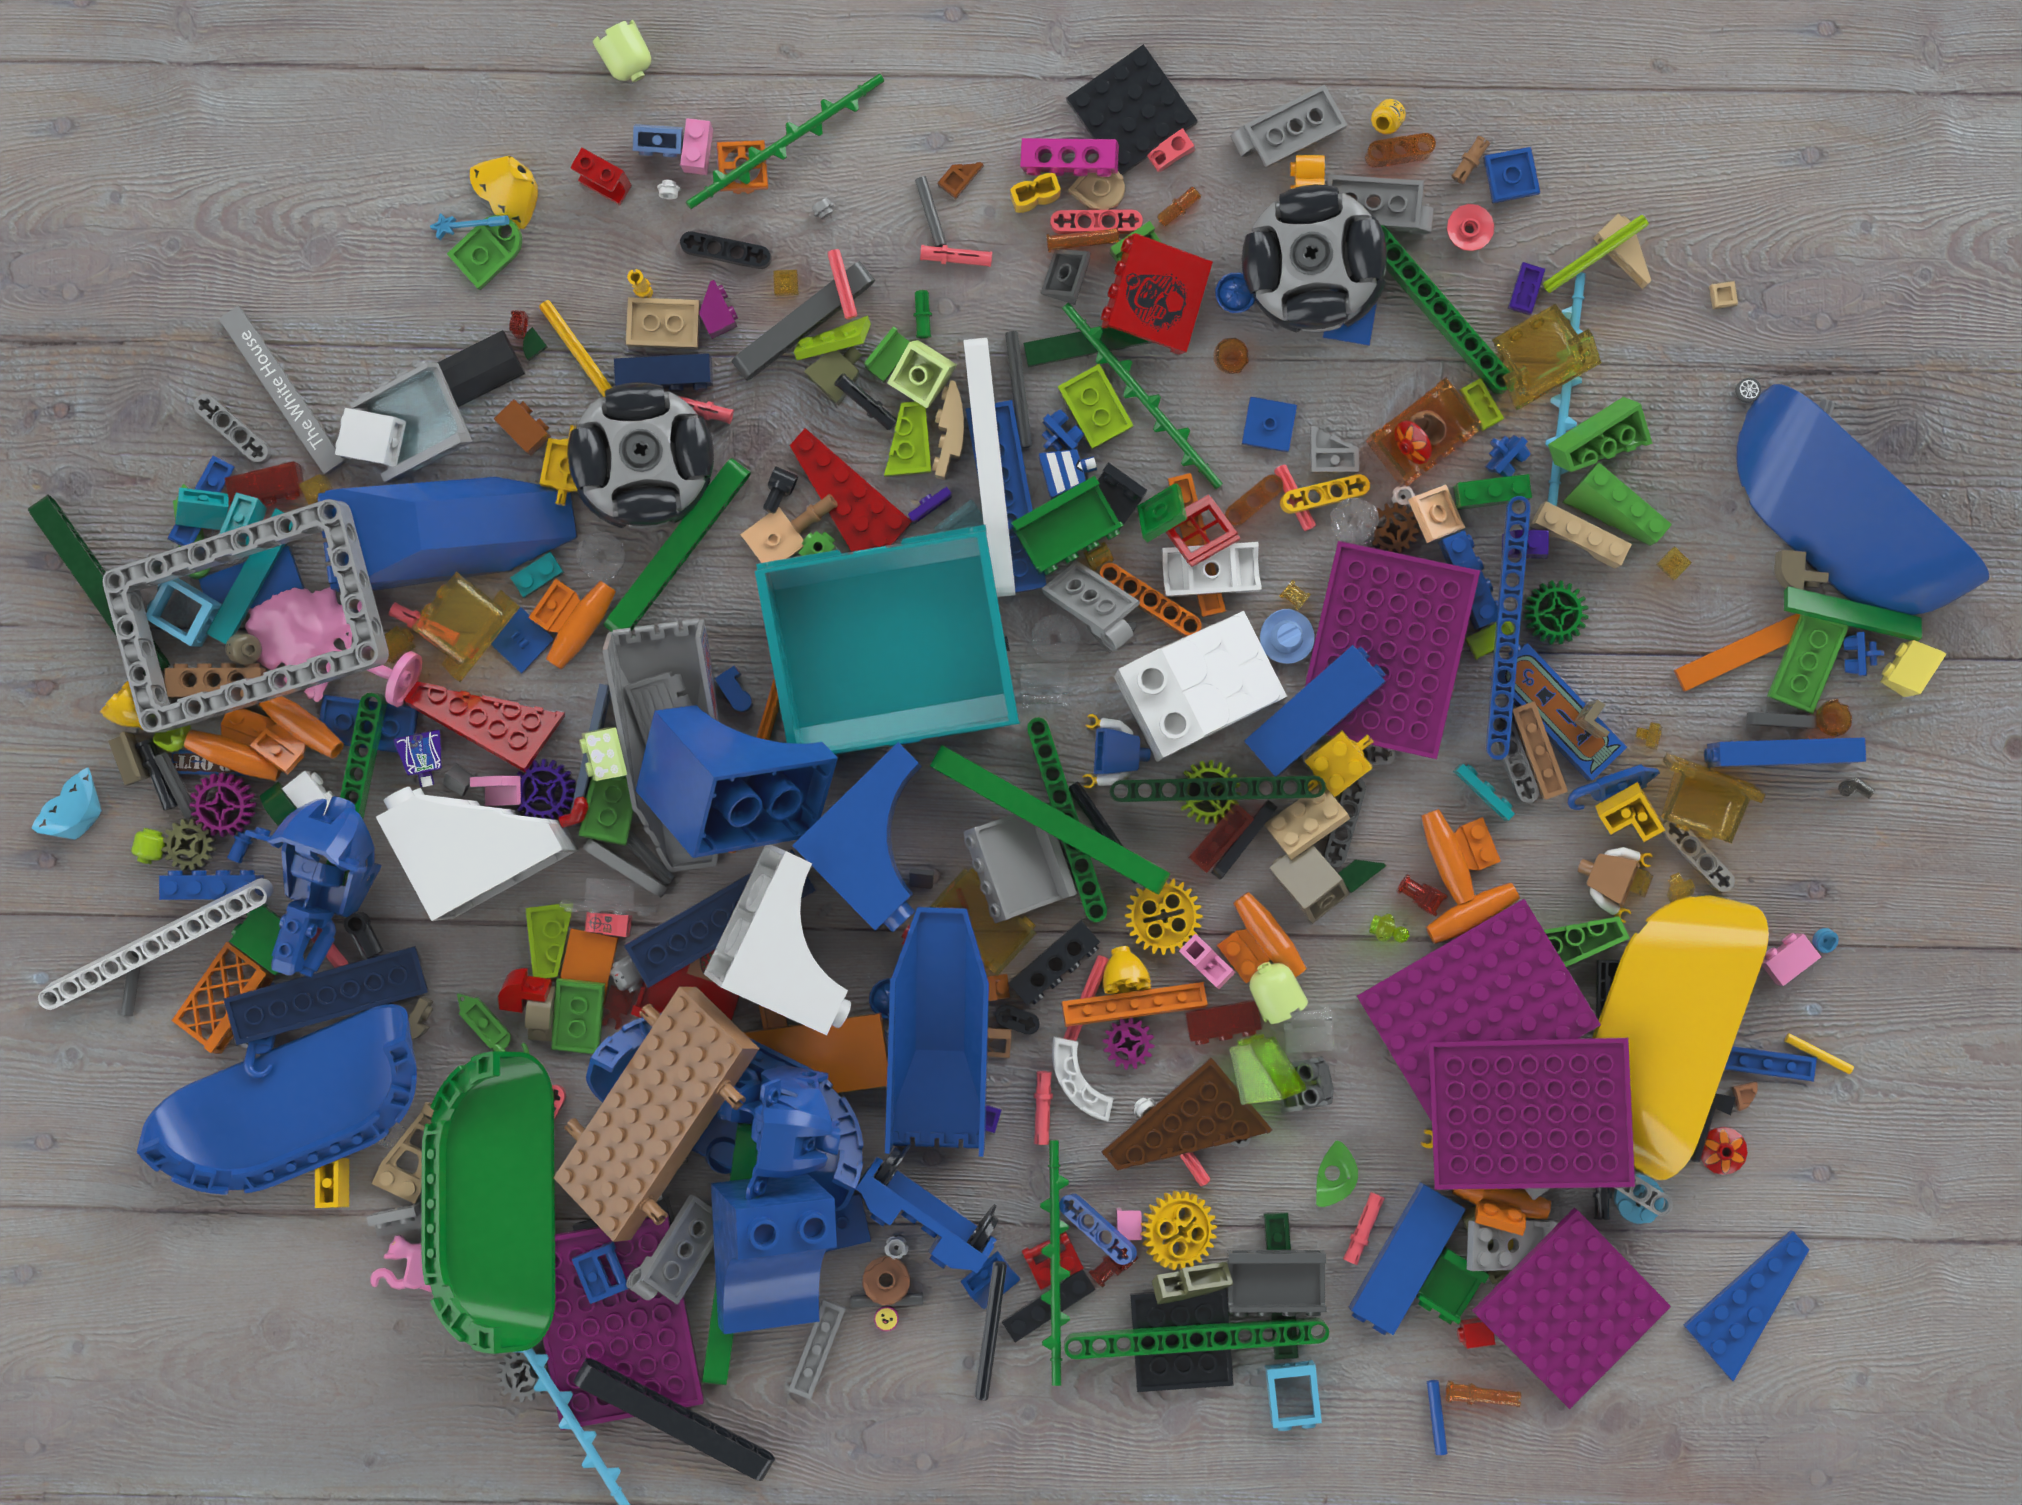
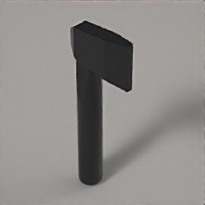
(1722, 1103)

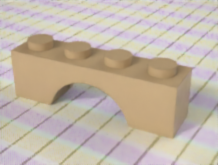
(1566, 526)

